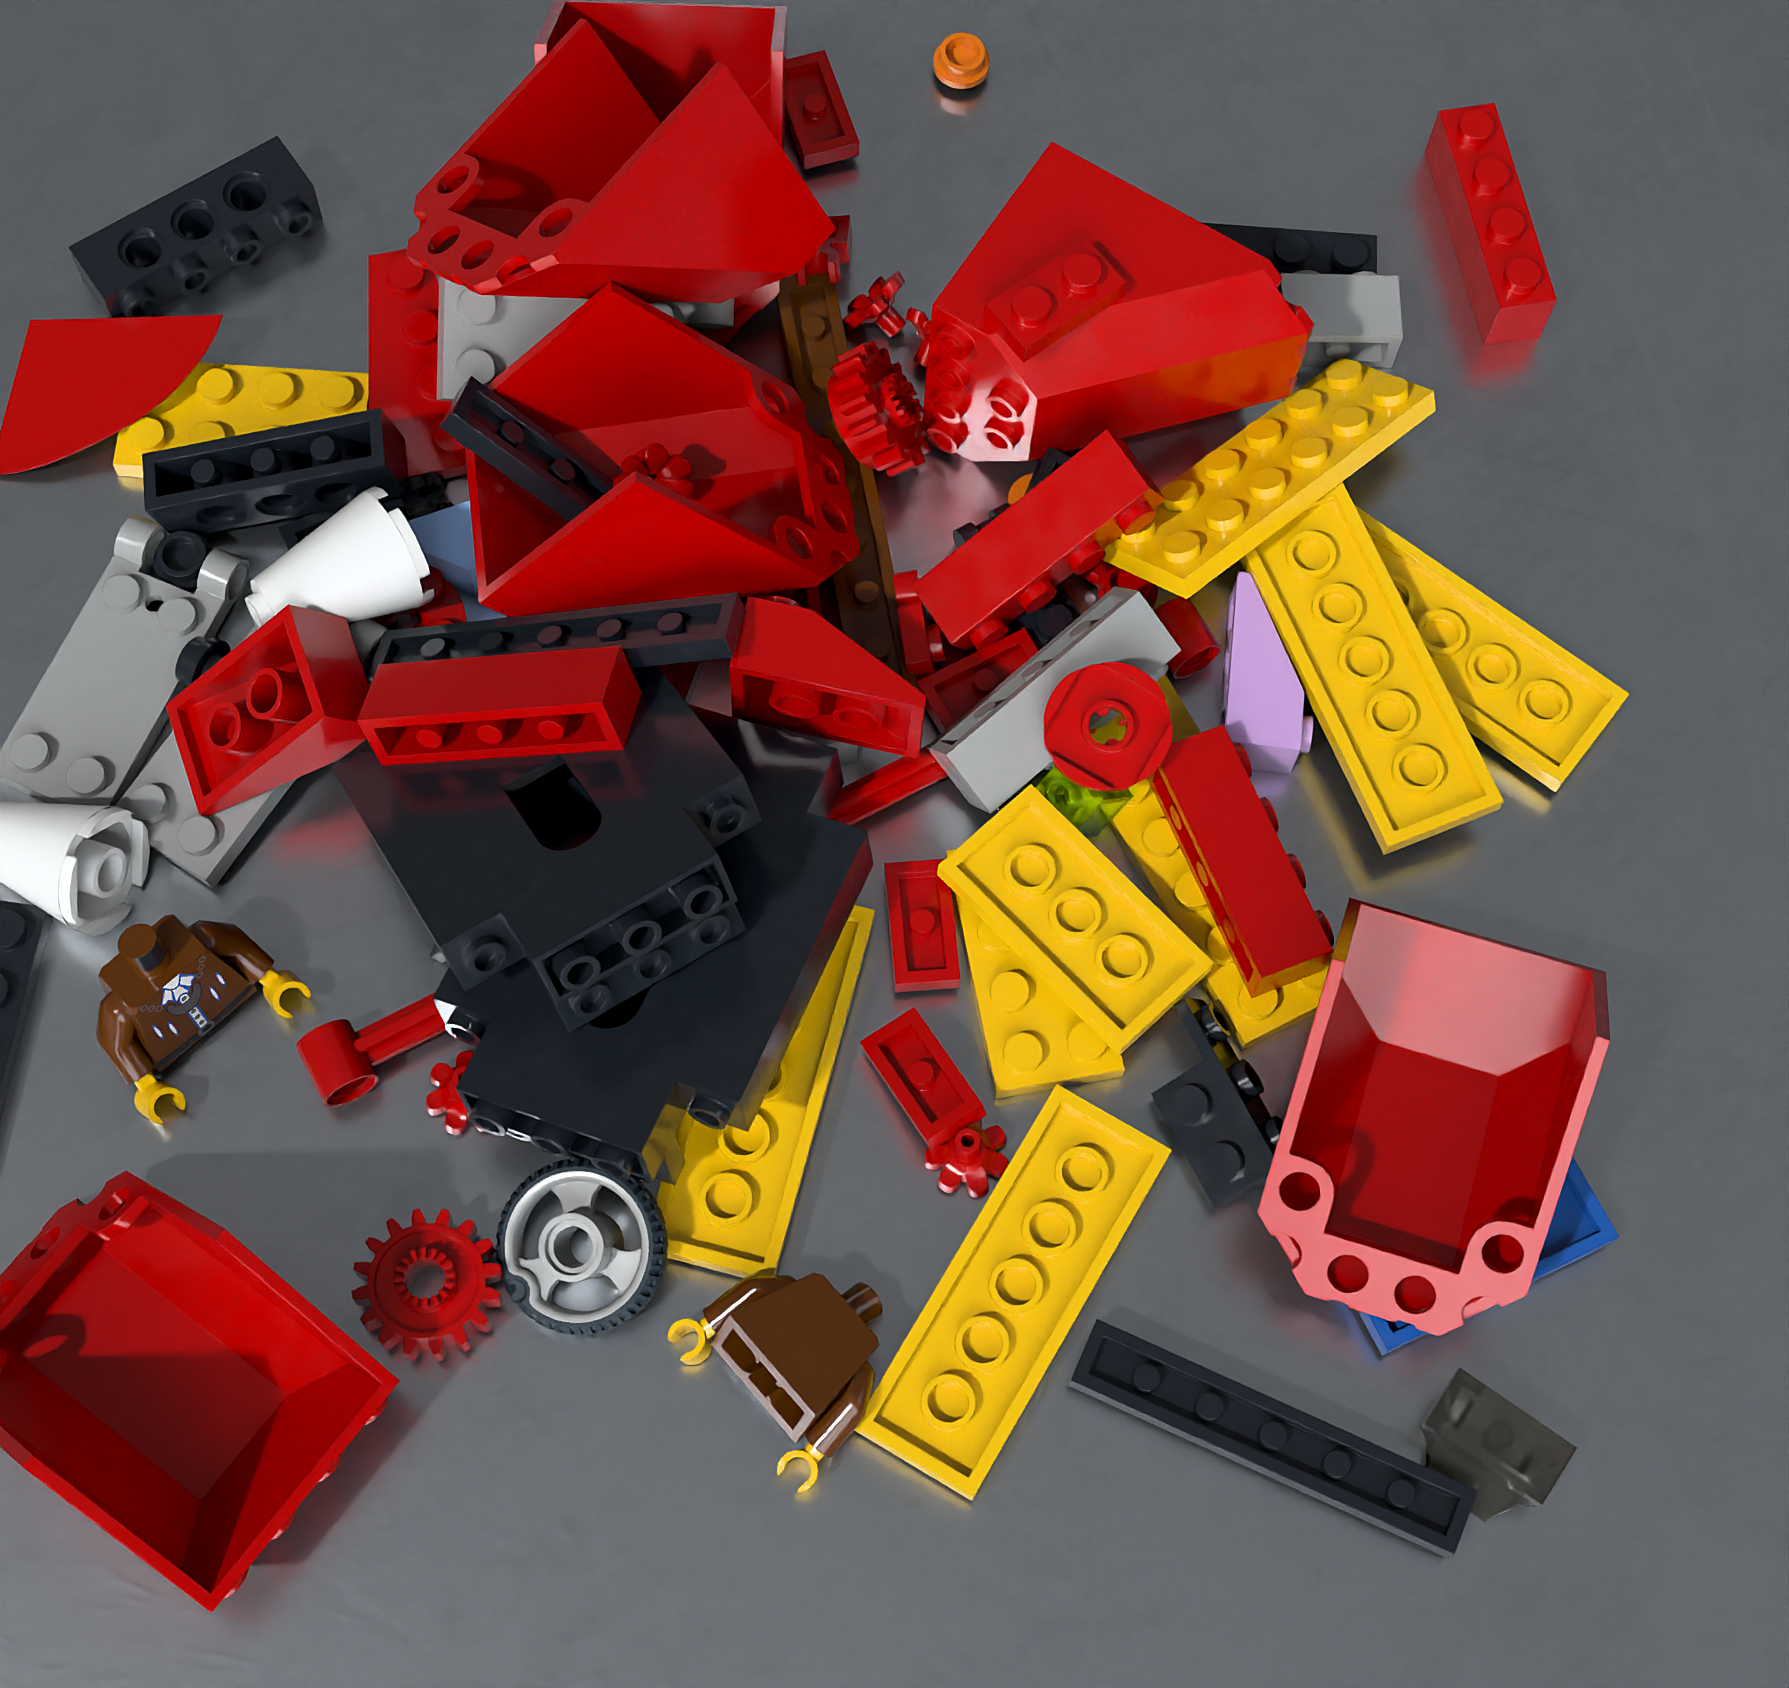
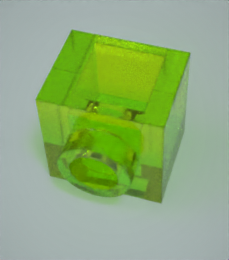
(1083, 808)

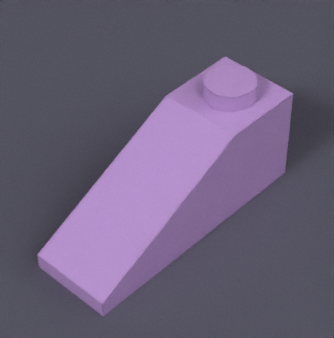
(1260, 687)

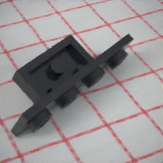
(1219, 1110)

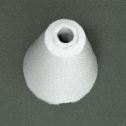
(349, 566)
(73, 860)

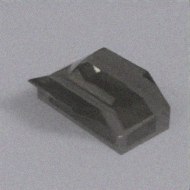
(1492, 1447)

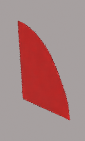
(94, 380)

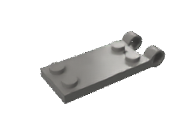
(489, 332)
(115, 674)
(168, 809)

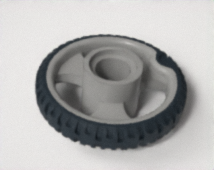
(533, 1280)

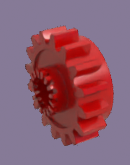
(877, 410)
(417, 1251)

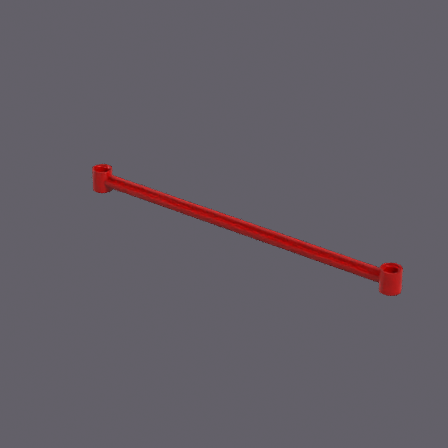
(344, 1060)

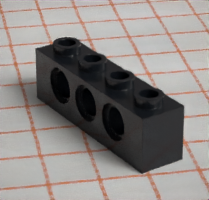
(208, 206)
(274, 473)

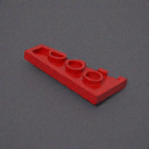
(404, 362)

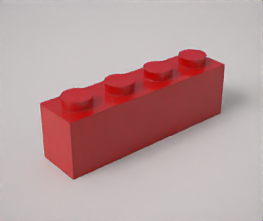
(1490, 224)
(1039, 543)
(500, 706)
(1240, 862)

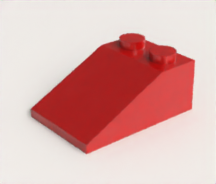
(816, 681)
(271, 709)

